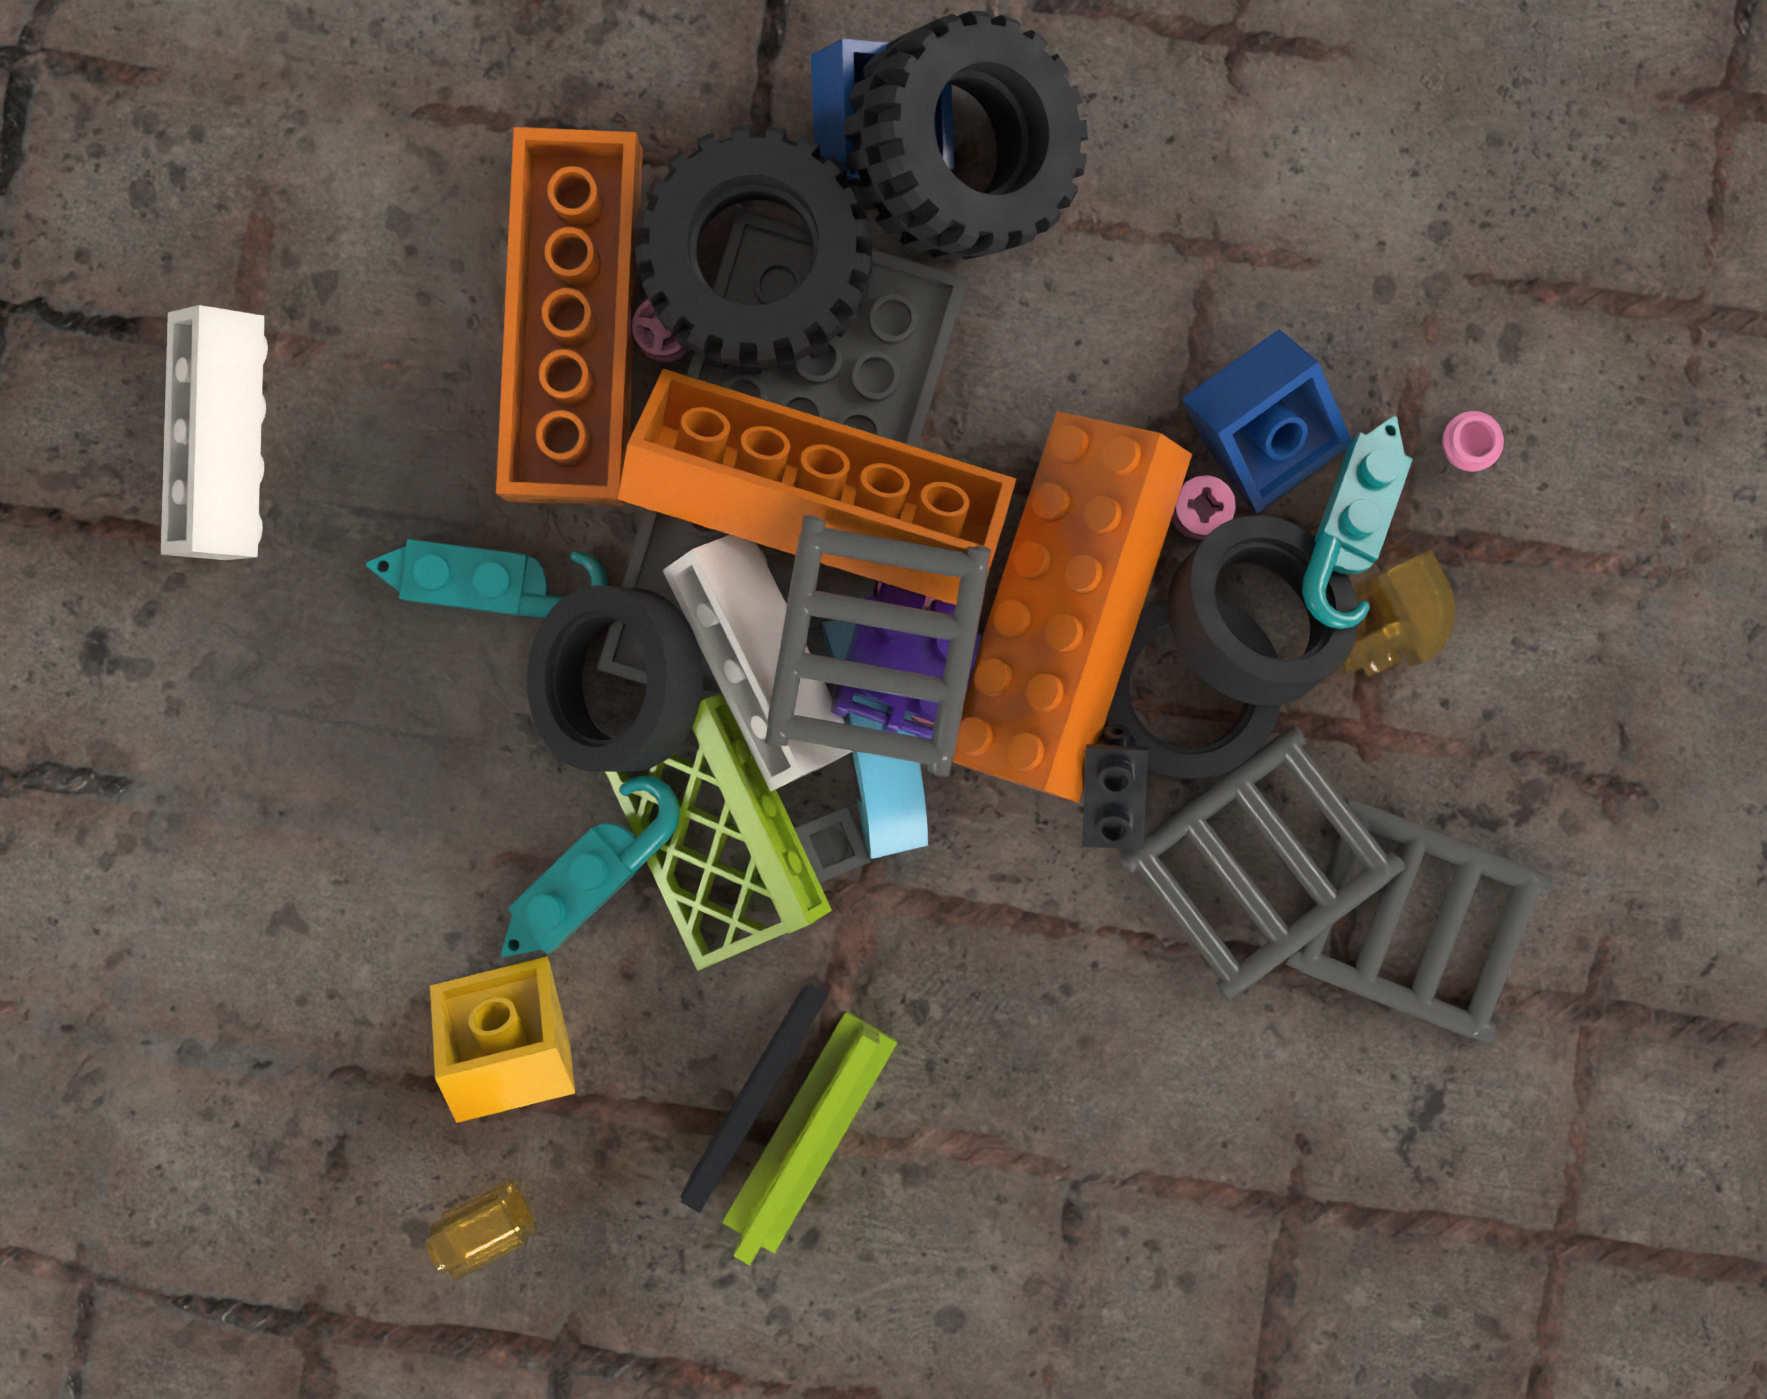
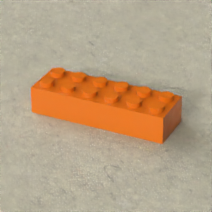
(569, 316)
(766, 466)
(1069, 602)

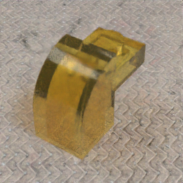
(1418, 614)

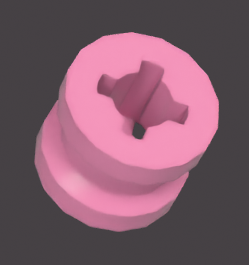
(653, 346)
(1190, 517)

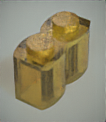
(481, 1230)

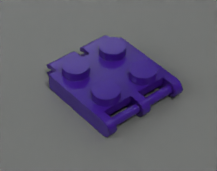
(899, 652)

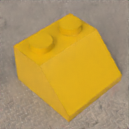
(500, 1040)

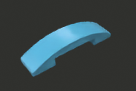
(890, 788)

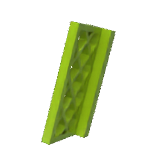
(760, 824)
(807, 1135)

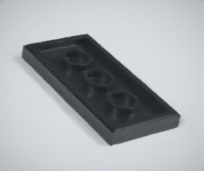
(755, 1093)

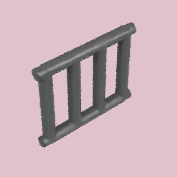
(807, 602)
(1331, 903)
(1420, 999)

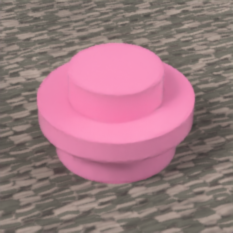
(1472, 441)

